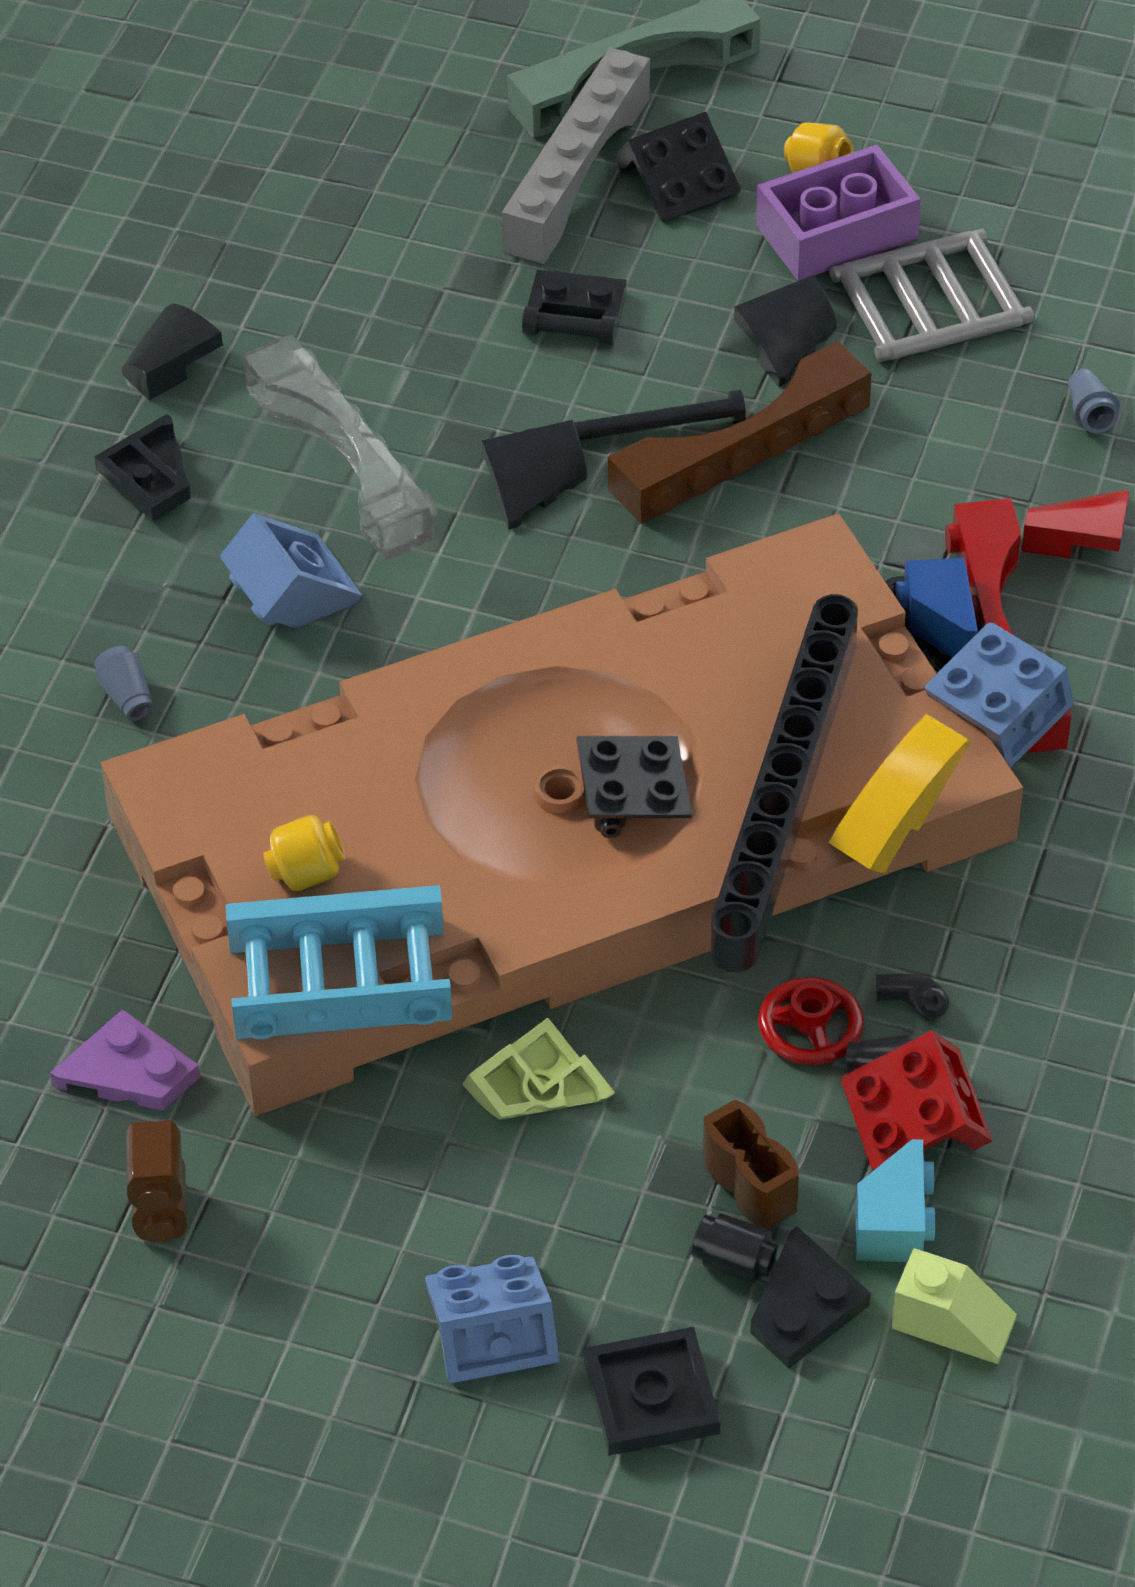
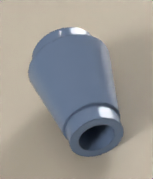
(1092, 402)
(124, 681)

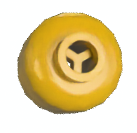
(815, 144)
(304, 853)

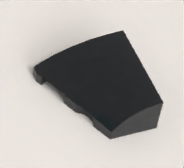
(787, 325)
(167, 348)
(533, 467)

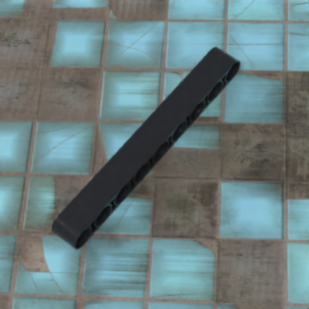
(783, 784)

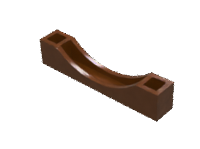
(667, 471)

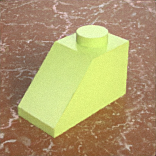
(951, 1307)

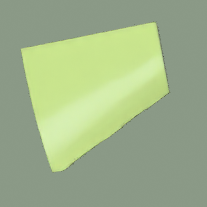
(536, 1076)

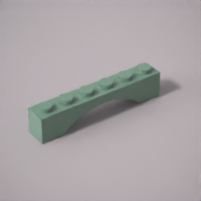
(697, 35)

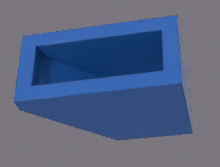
(938, 602)

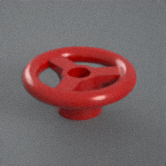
(810, 1010)

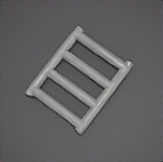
(929, 335)

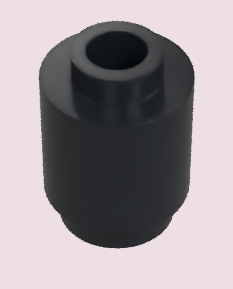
(734, 1247)

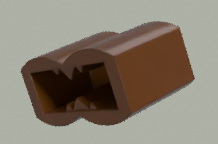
(750, 1164)
(156, 1180)

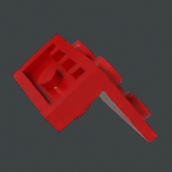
(917, 1095)

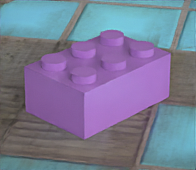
(837, 212)

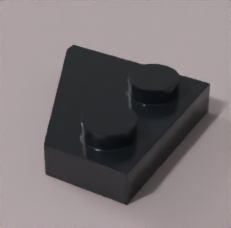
(148, 468)
(805, 1300)

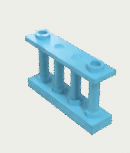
(333, 920)

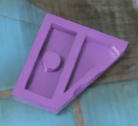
(128, 1064)

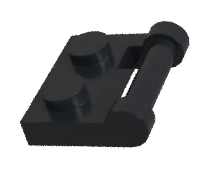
(575, 305)

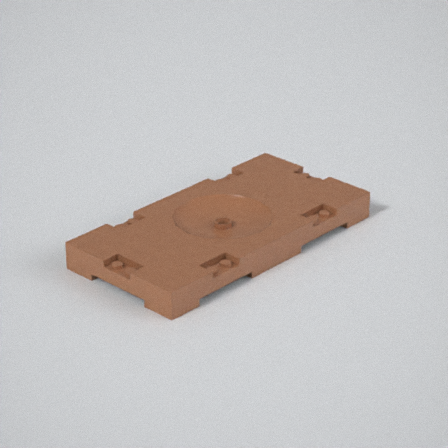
(474, 783)

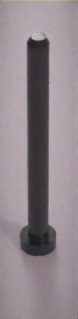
(666, 417)

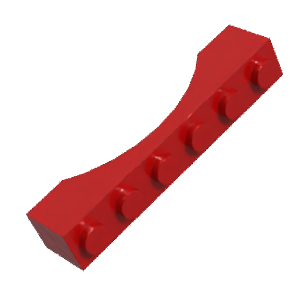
(990, 543)

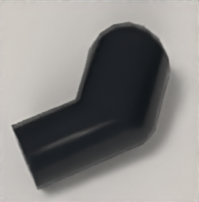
(916, 990)

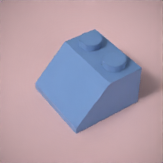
(287, 573)

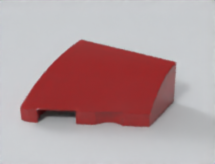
(1080, 522)

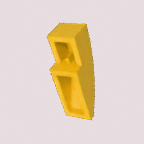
(900, 794)

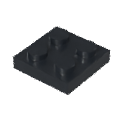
(651, 1391)

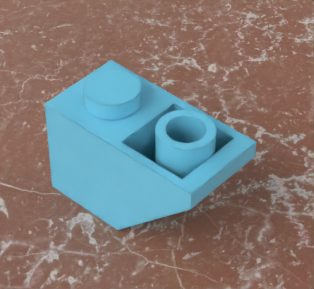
(892, 1207)

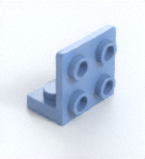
(1004, 690)
(493, 1318)

